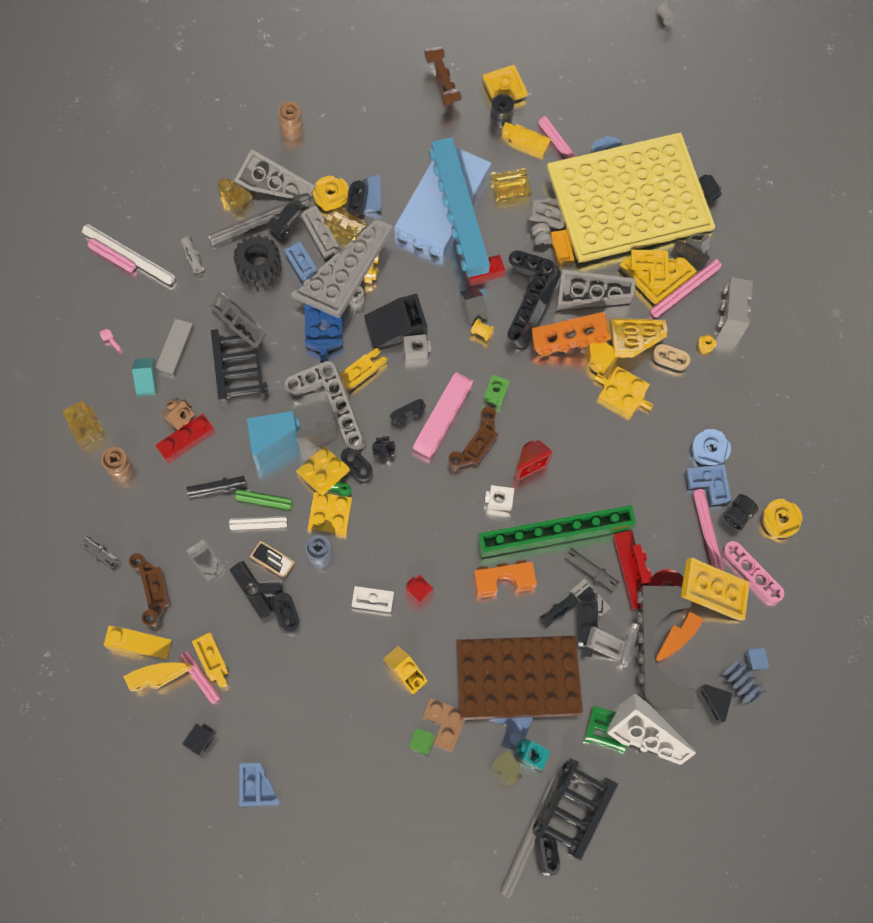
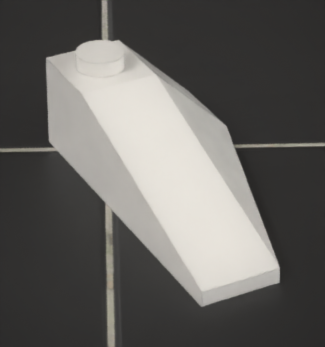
(643, 727)

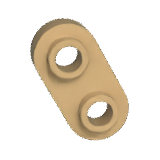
(671, 356)

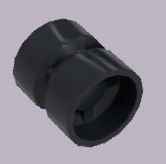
(502, 110)
(740, 512)

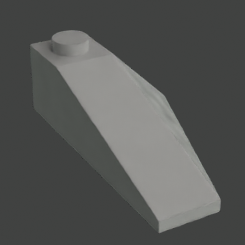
(270, 178)

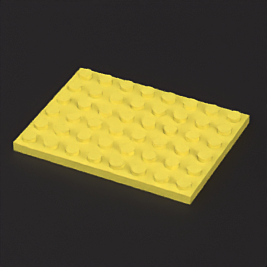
(630, 197)

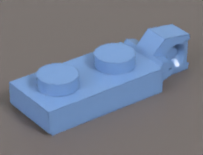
(301, 261)

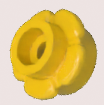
(707, 347)

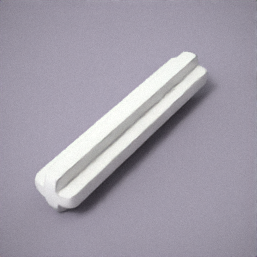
(258, 522)

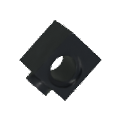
(199, 739)

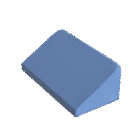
(373, 201)

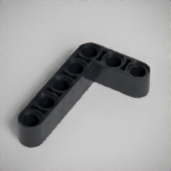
(533, 295)

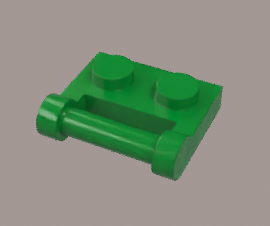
(601, 719)

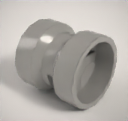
(541, 234)

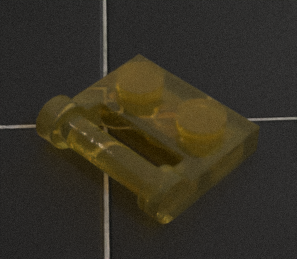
(512, 188)

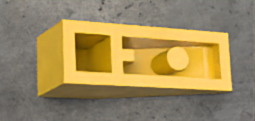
(137, 643)

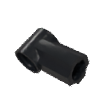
(282, 223)

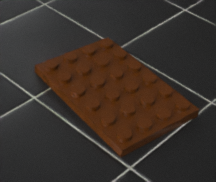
(518, 677)

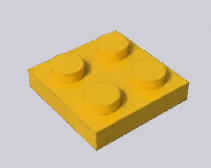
(506, 82)
(322, 470)
(330, 514)

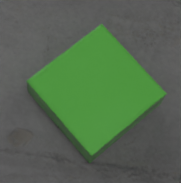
(422, 741)

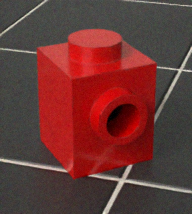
(418, 589)

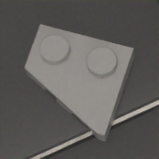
(546, 212)

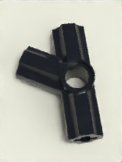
(266, 589)

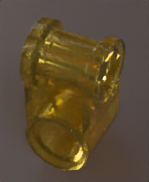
(235, 196)

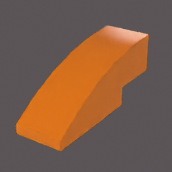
(678, 636)

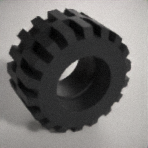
(253, 247)

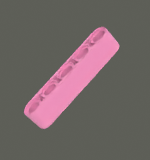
(442, 414)

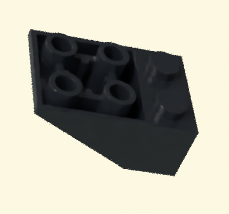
(395, 320)

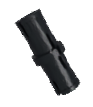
(558, 610)

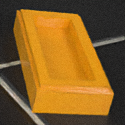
(562, 248)

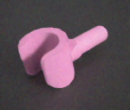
(107, 335)

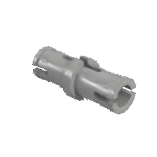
(192, 254)

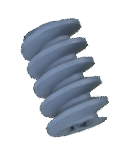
(743, 682)

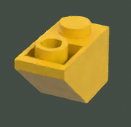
(405, 669)

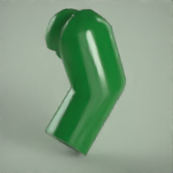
(342, 488)

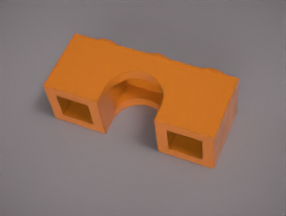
(520, 573)

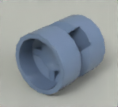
(318, 550)

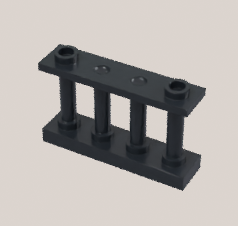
(222, 375)
(595, 807)

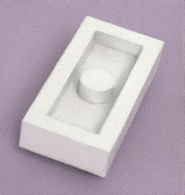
(372, 599)

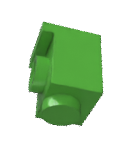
(499, 384)

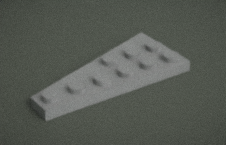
(342, 275)

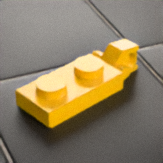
(526, 138)
(211, 659)

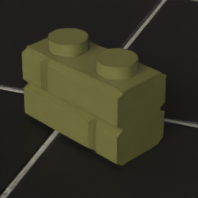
(507, 768)

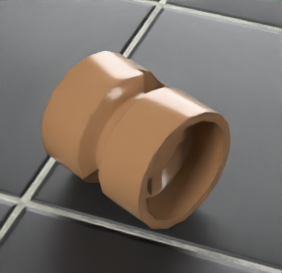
(290, 118)
(116, 462)

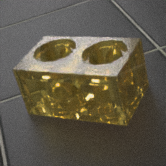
(80, 425)

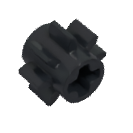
(383, 448)

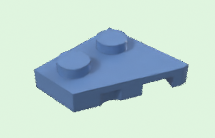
(254, 786)

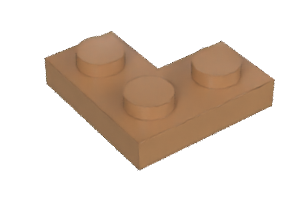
(449, 720)

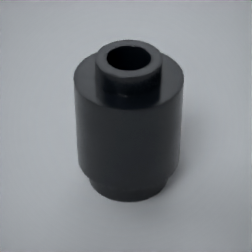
(710, 187)

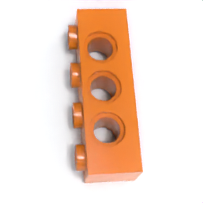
(543, 334)

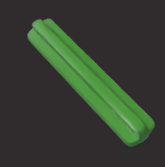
(264, 499)

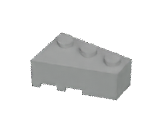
(735, 307)

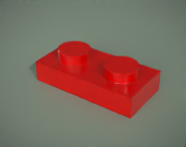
(496, 268)

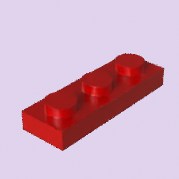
(184, 437)

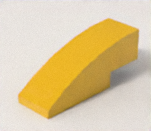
(155, 675)

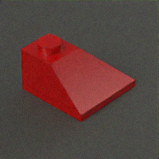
(532, 458)

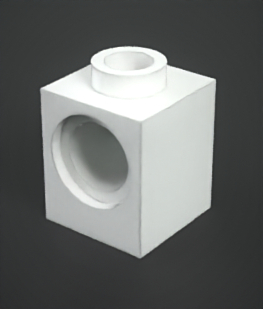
(505, 492)

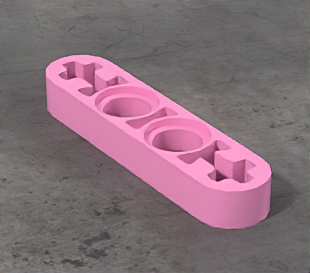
(755, 569)

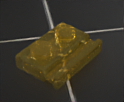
(345, 223)

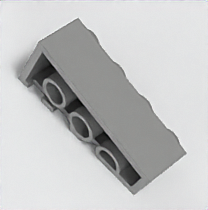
(593, 290)

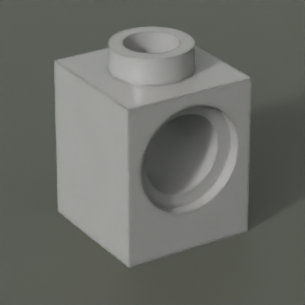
(413, 354)

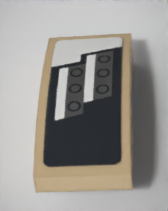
(271, 559)

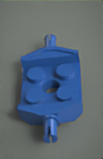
(322, 339)

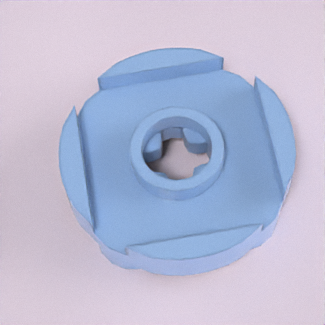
(719, 442)

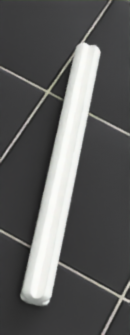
(139, 260)

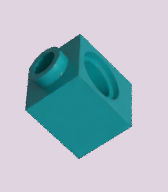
(539, 754)

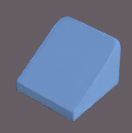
(756, 659)

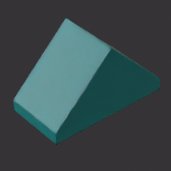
(144, 376)

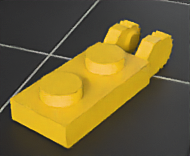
(362, 369)

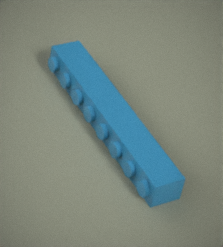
(459, 207)

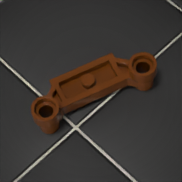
(449, 92)
(479, 443)
(154, 589)

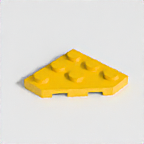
(679, 272)
(635, 335)

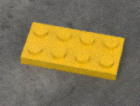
(715, 589)

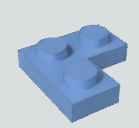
(712, 477)
(515, 732)

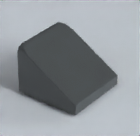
(699, 242)

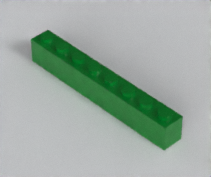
(556, 531)

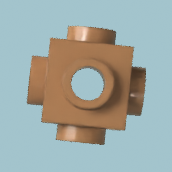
(177, 412)

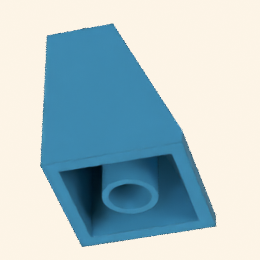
(272, 435)

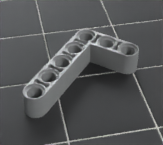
(335, 398)

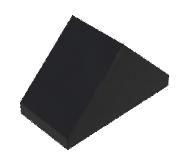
(716, 701)

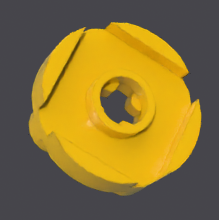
(334, 200)
(776, 527)

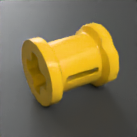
(482, 329)

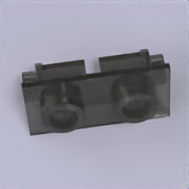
(694, 257)

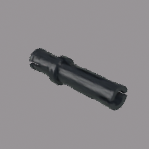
(216, 486)

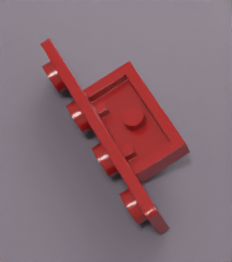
(633, 564)

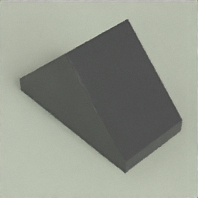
(474, 305)

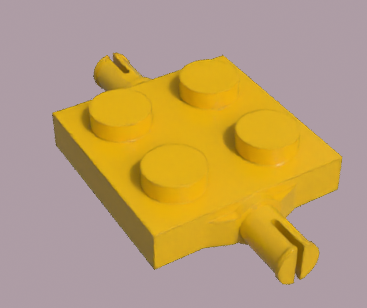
(624, 391)

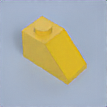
(600, 356)

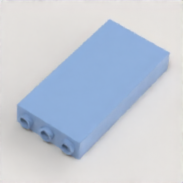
(425, 217)

